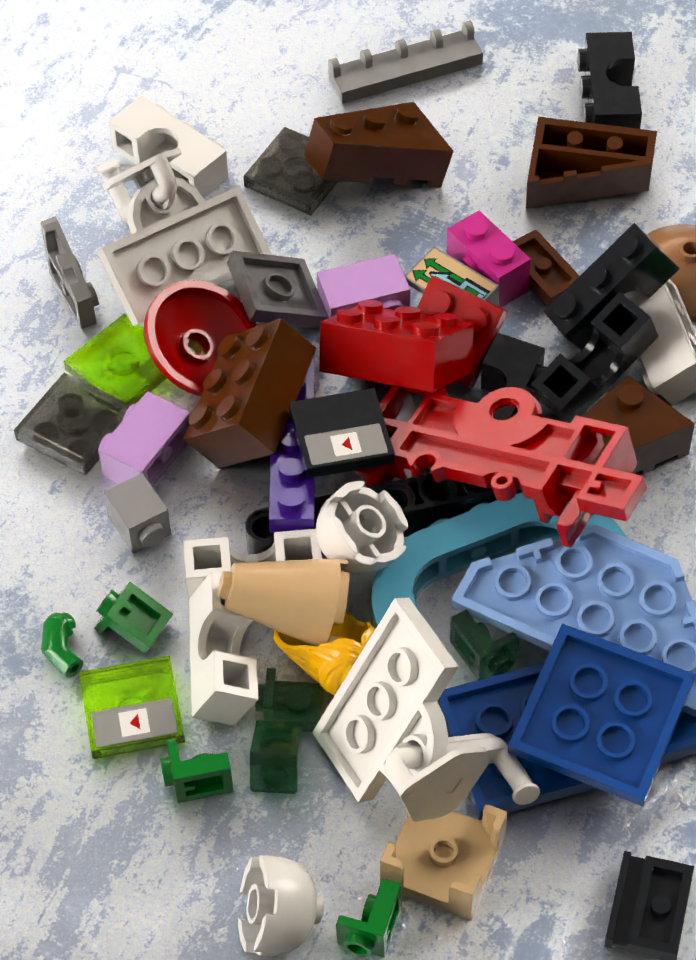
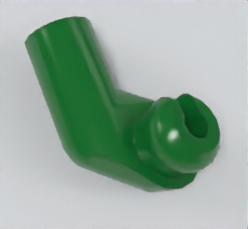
(54, 643)

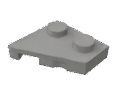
(68, 274)

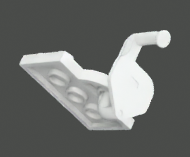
(172, 232)
(393, 728)

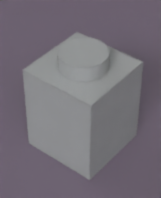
(137, 513)

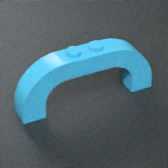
(456, 542)

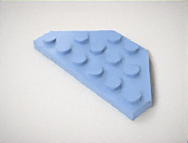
(596, 586)

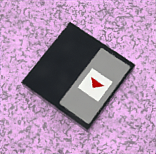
(341, 433)

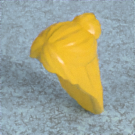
(329, 661)

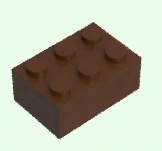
(249, 394)

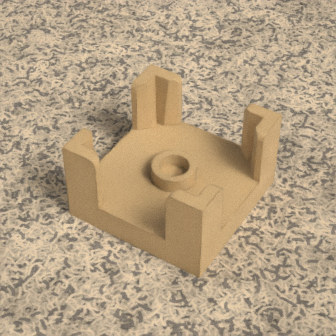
(446, 859)

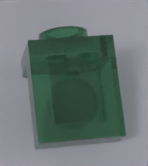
(477, 648)
(290, 701)
(275, 756)

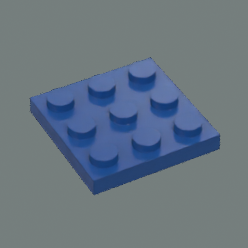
(495, 708)
(601, 714)

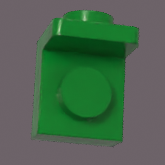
(133, 616)
(197, 777)
(377, 924)

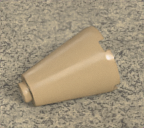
(289, 595)

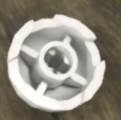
(361, 528)
(279, 906)

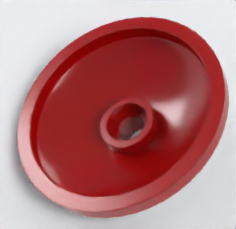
(194, 317)

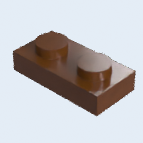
(548, 270)

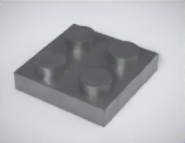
(276, 289)

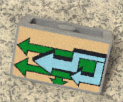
(451, 270)

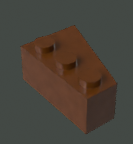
(379, 144)
(587, 161)
(653, 425)

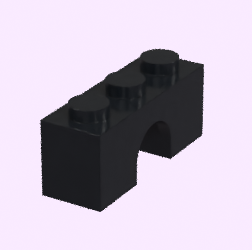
(608, 80)
(627, 265)
(617, 341)
(510, 364)

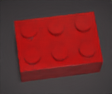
(396, 346)

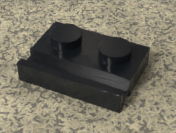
(649, 906)

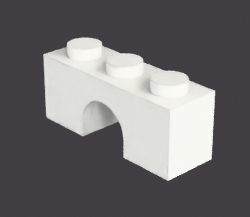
(148, 129)
(217, 556)
(221, 679)

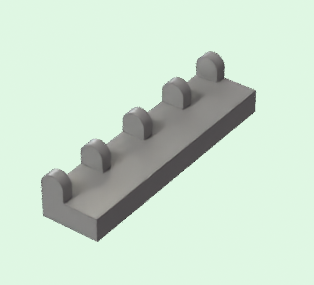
(405, 64)

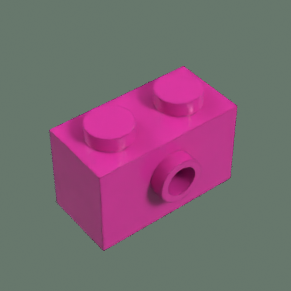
(490, 253)

